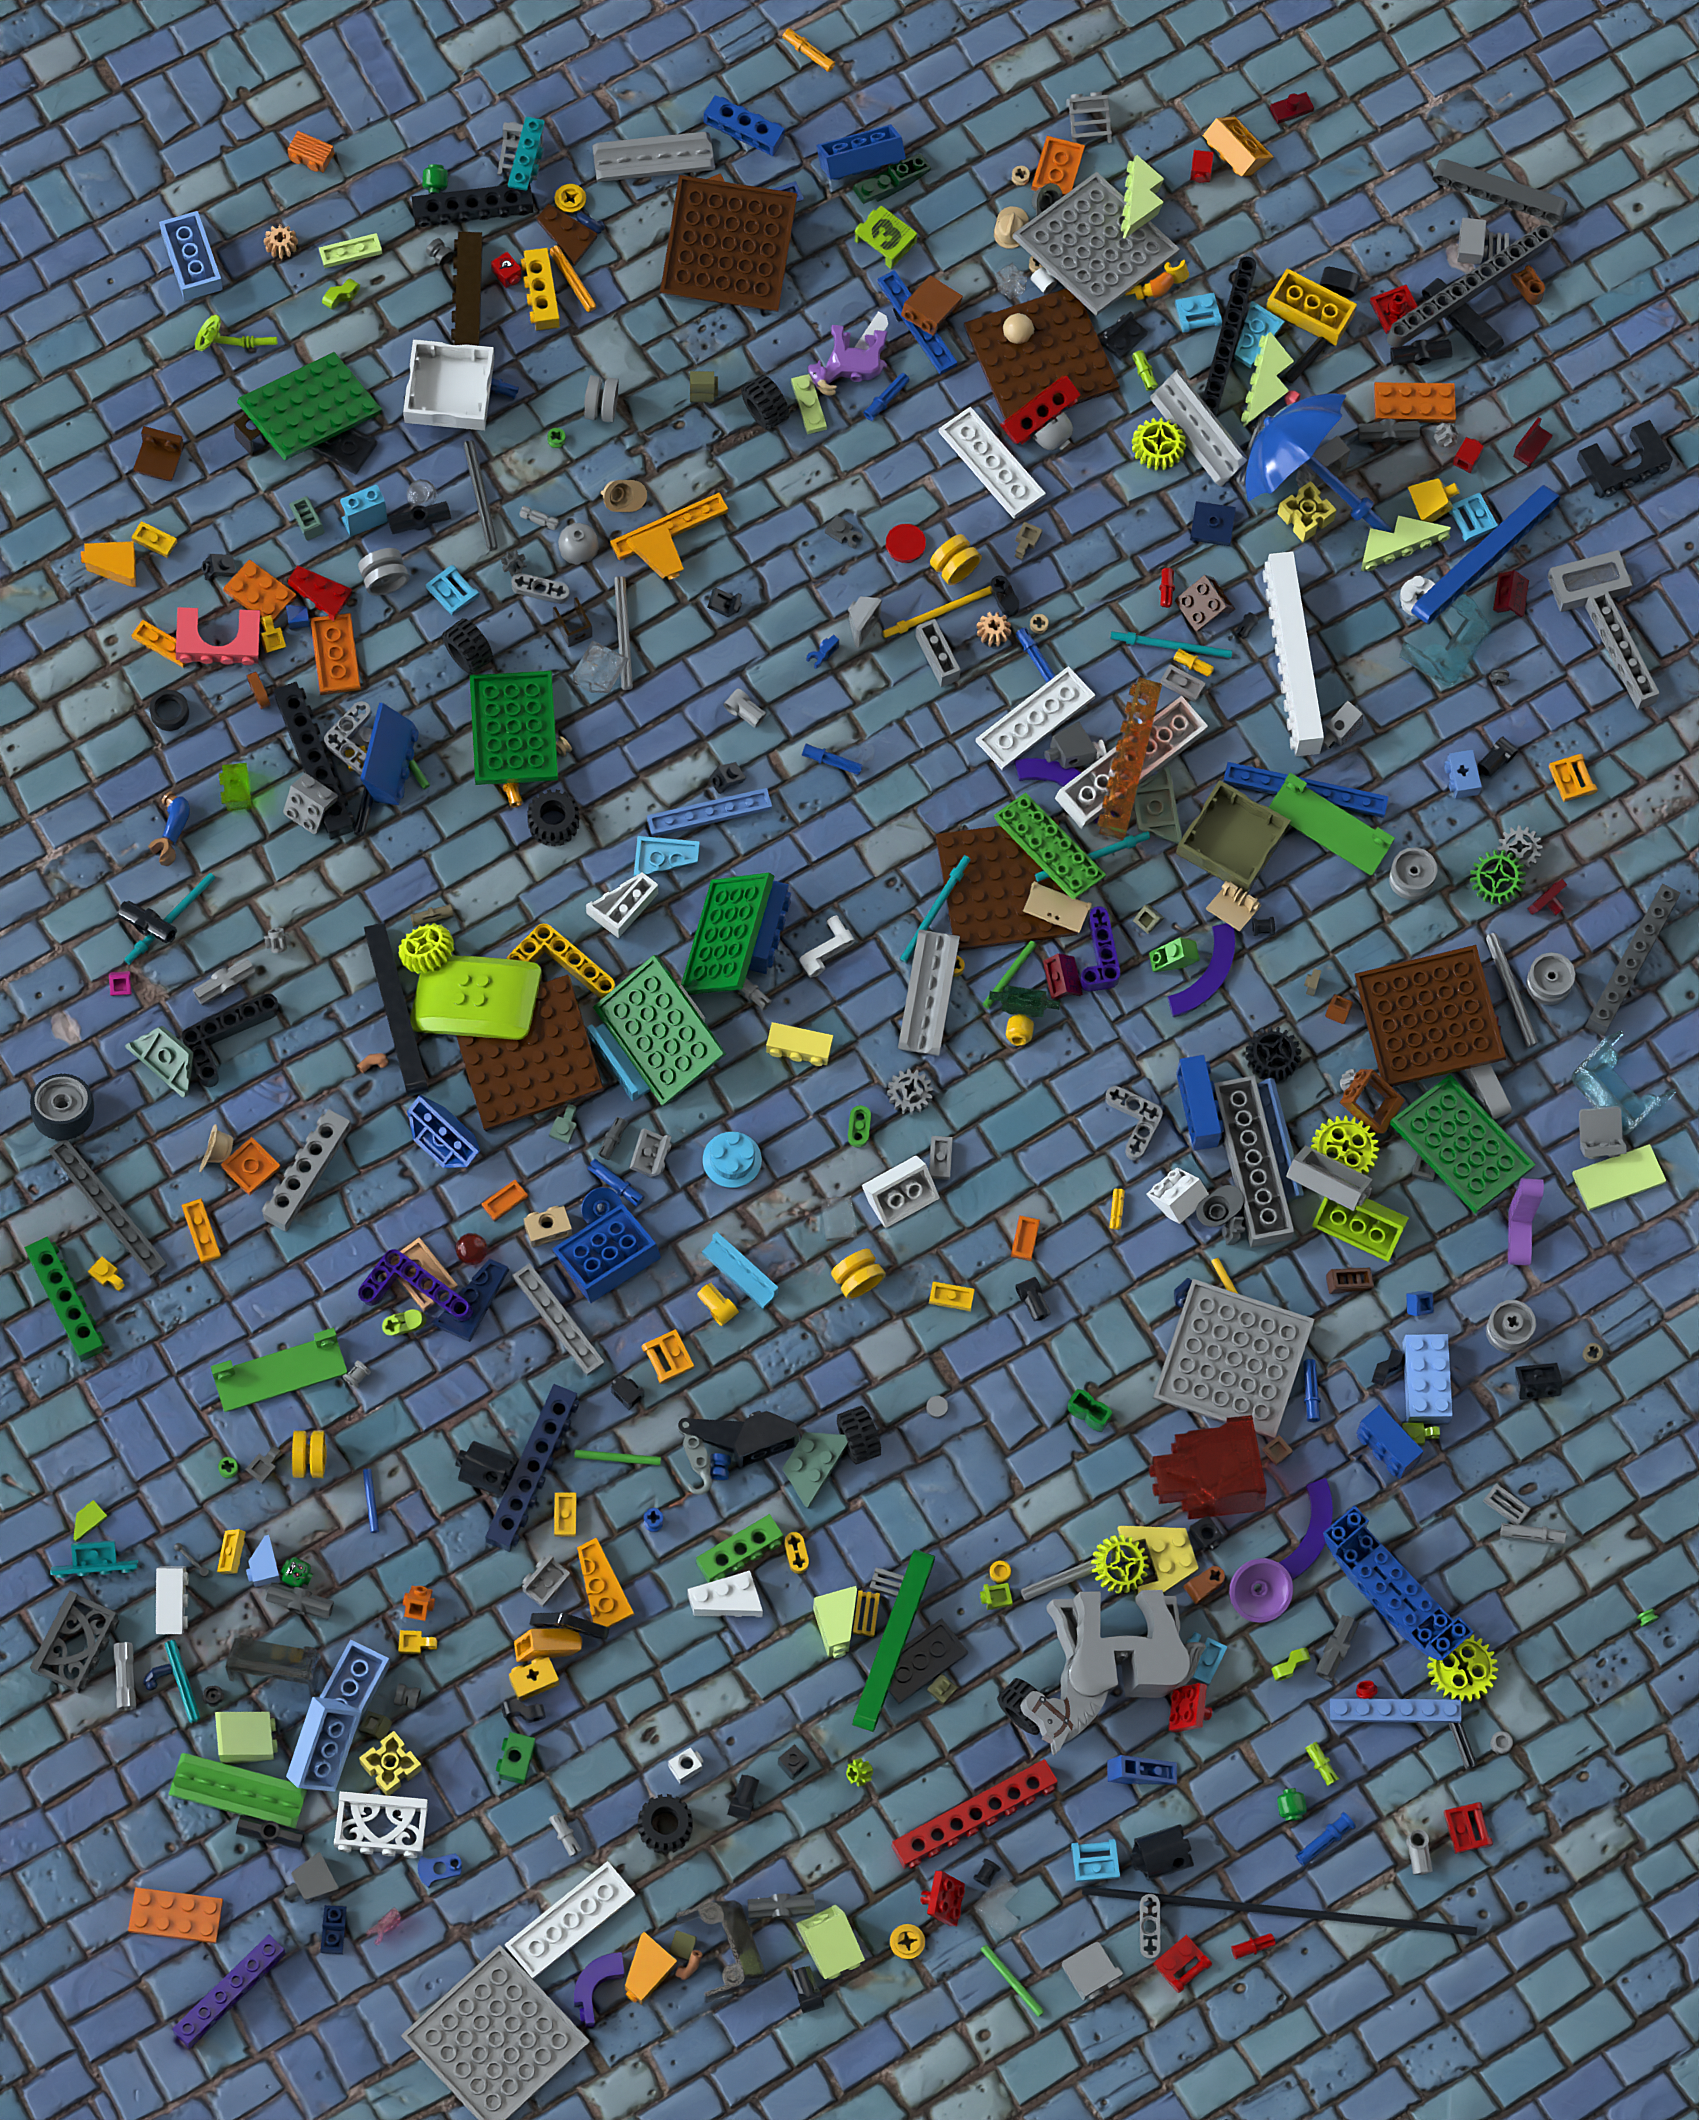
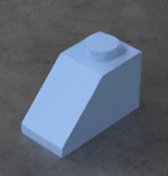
(263, 1565)

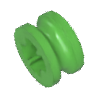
(556, 443)
(232, 1462)
(1647, 1617)

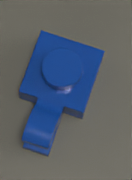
(827, 648)

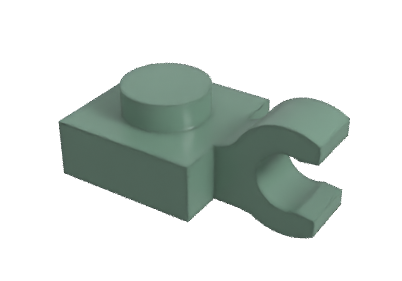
(564, 1127)

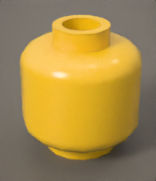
(1019, 1029)

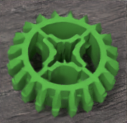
(1506, 880)

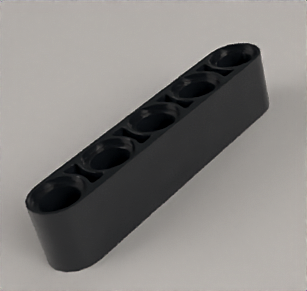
(1468, 323)

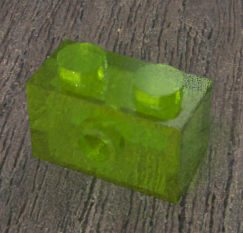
(236, 786)

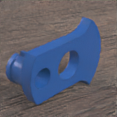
(426, 1871)

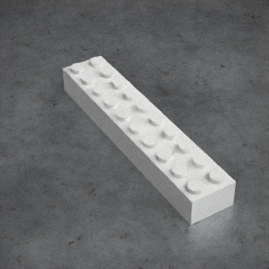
(1294, 654)

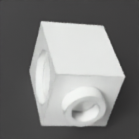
(684, 1774)

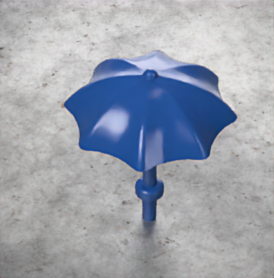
(1291, 441)

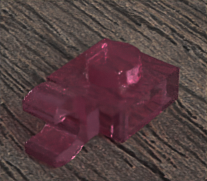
(389, 1921)

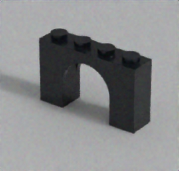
(1608, 479)

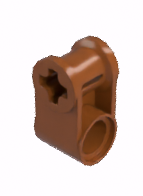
(1528, 281)
(1201, 1586)

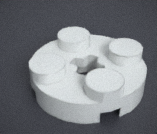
(1408, 593)

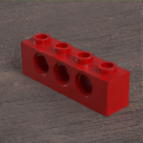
(1013, 426)

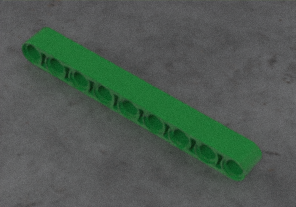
(893, 1640)

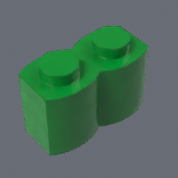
(1084, 1407)

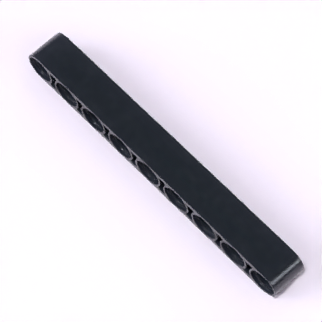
(1230, 329)
(396, 1009)

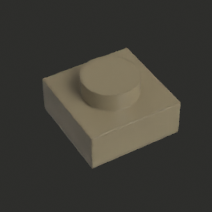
(1312, 982)
(1277, 1450)

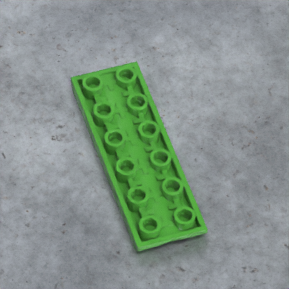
(1049, 846)
(237, 1790)

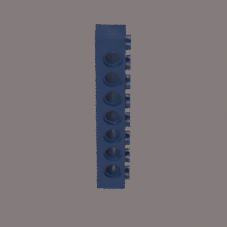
(557, 1398)

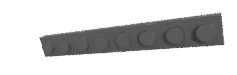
(107, 1208)

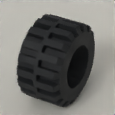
(765, 402)
(467, 646)
(553, 802)
(860, 1434)
(1010, 1702)
(659, 1841)

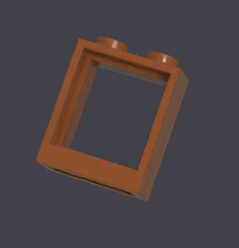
(1386, 1111)

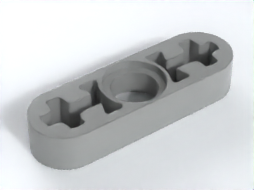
(524, 589)
(1144, 1909)

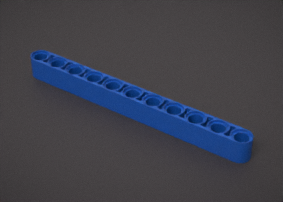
(1485, 554)

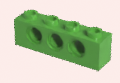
(764, 1527)

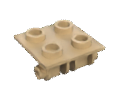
(1233, 906)

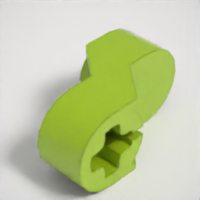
(341, 293)
(395, 1325)
(1296, 1658)

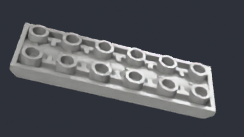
(653, 156)
(1201, 428)
(928, 992)

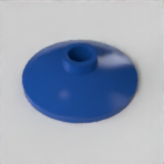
(605, 1196)

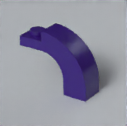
(597, 1972)

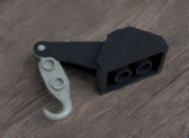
(749, 1441)

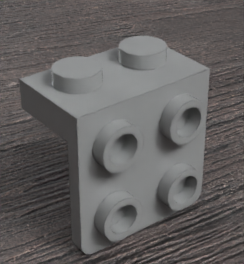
(308, 802)
(1601, 1132)
(1091, 1971)

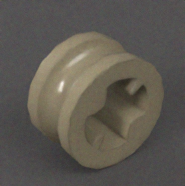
(1594, 1346)

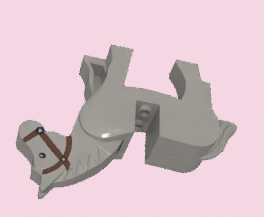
(1148, 1664)

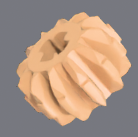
(282, 248)
(1000, 631)

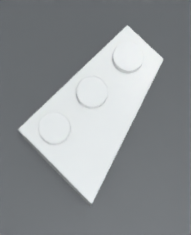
(623, 905)

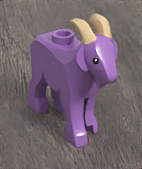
(849, 362)

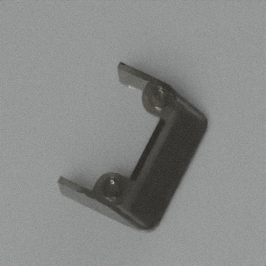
(274, 1661)
(748, 1969)

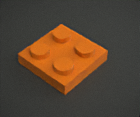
(250, 1166)

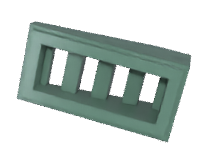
(311, 529)

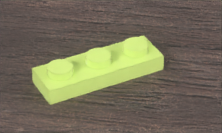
(350, 250)
(808, 404)

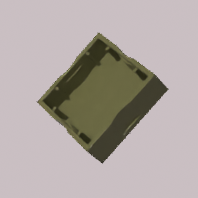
(1233, 837)

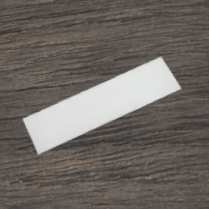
(878, 323)

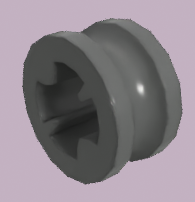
(1500, 677)

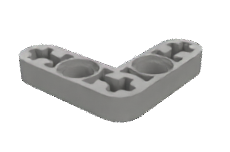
(344, 736)
(1144, 1120)

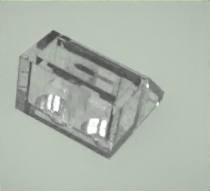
(599, 669)

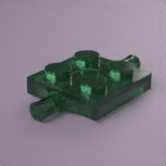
(1024, 1001)

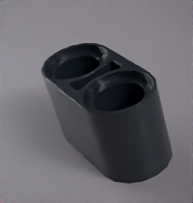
(1340, 281)

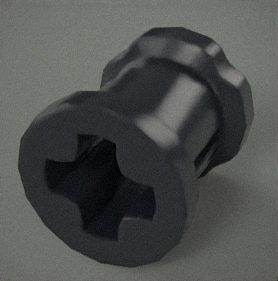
(1263, 926)
(987, 1873)

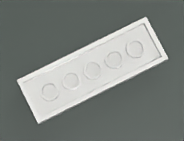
(992, 462)
(1035, 718)
(570, 1920)

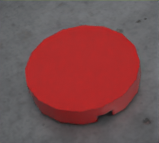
(905, 543)

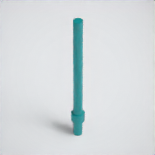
(1132, 638)
(1128, 842)
(955, 875)
(142, 946)

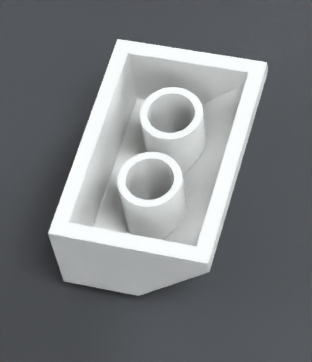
(901, 1191)

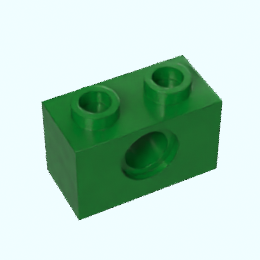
(516, 1771)

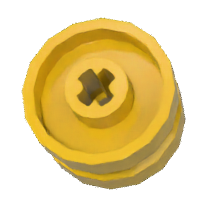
(955, 559)
(858, 1273)
(312, 1454)

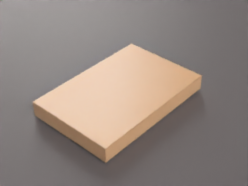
(421, 1255)

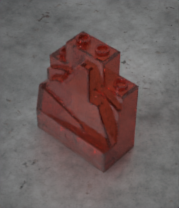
(1212, 1471)

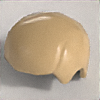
(1018, 328)

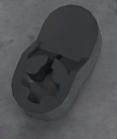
(1009, 603)
(1387, 1366)
(517, 1708)

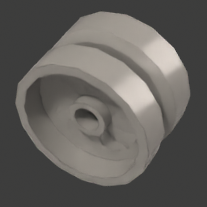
(601, 398)
(383, 571)
(1413, 873)
(1550, 978)
(1509, 1338)

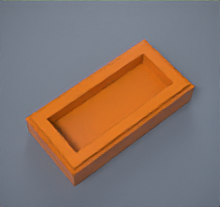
(504, 1200)
(1025, 1238)

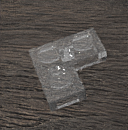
(992, 1907)

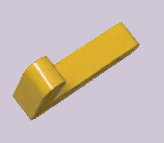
(563, 958)

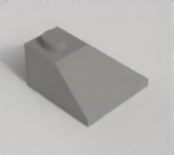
(863, 617)

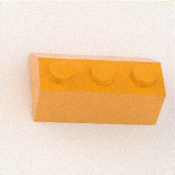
(1237, 146)

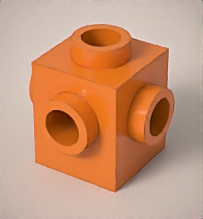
(418, 1602)

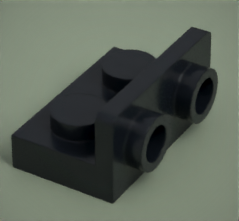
(1123, 335)
(1538, 1381)

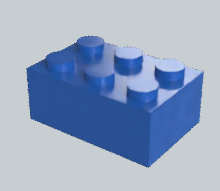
(1389, 1442)

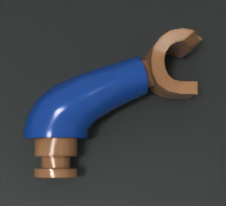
(178, 815)

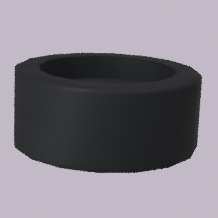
(166, 695)

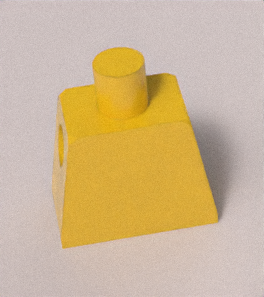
(1433, 498)

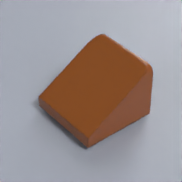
(1339, 1009)

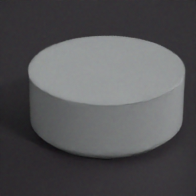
(937, 1407)
(1501, 1742)

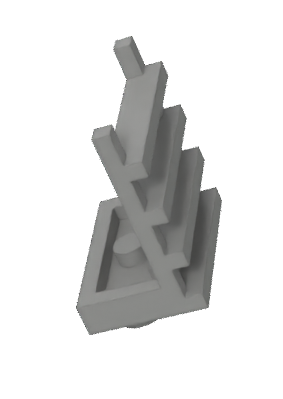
(1094, 103)
(511, 138)

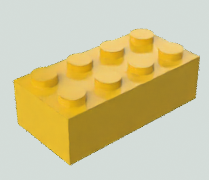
(1311, 306)

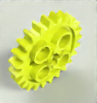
(1349, 1131)
(1480, 1660)

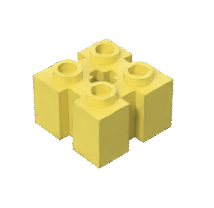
(1306, 511)
(391, 1750)

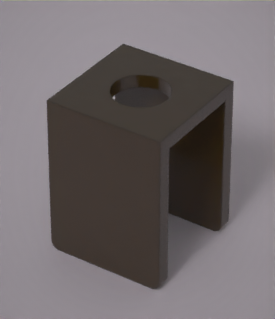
(245, 435)
(570, 637)

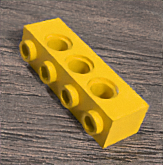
(539, 260)

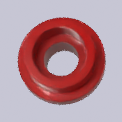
(1366, 1689)

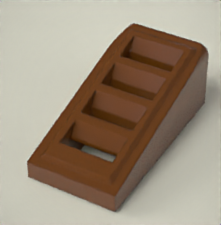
(1336, 1281)

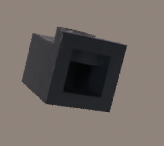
(626, 1391)

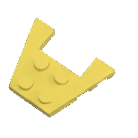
(1168, 1551)

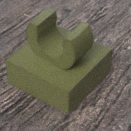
(942, 1689)

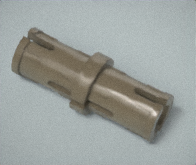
(431, 915)

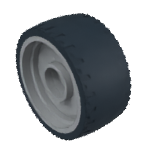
(62, 1106)

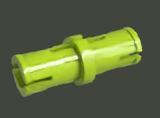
(1145, 370)
(1322, 1763)

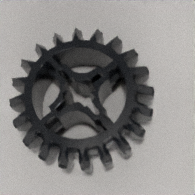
(1266, 1050)

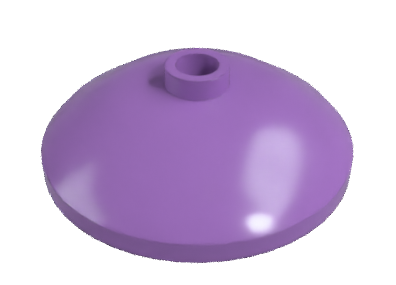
(1271, 1597)

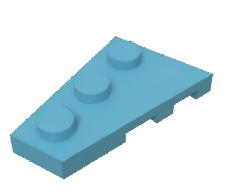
(1257, 323)
(664, 854)

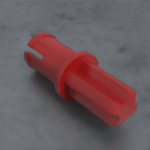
(1167, 587)
(1253, 1946)

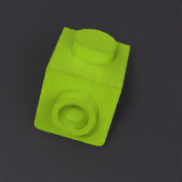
(996, 1596)

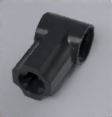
(1500, 753)
(1031, 1293)
(742, 1803)
(808, 1993)

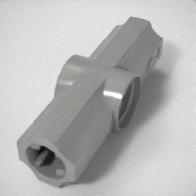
(224, 981)

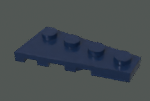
(479, 1295)

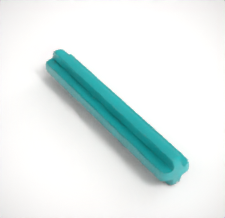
(182, 1681)

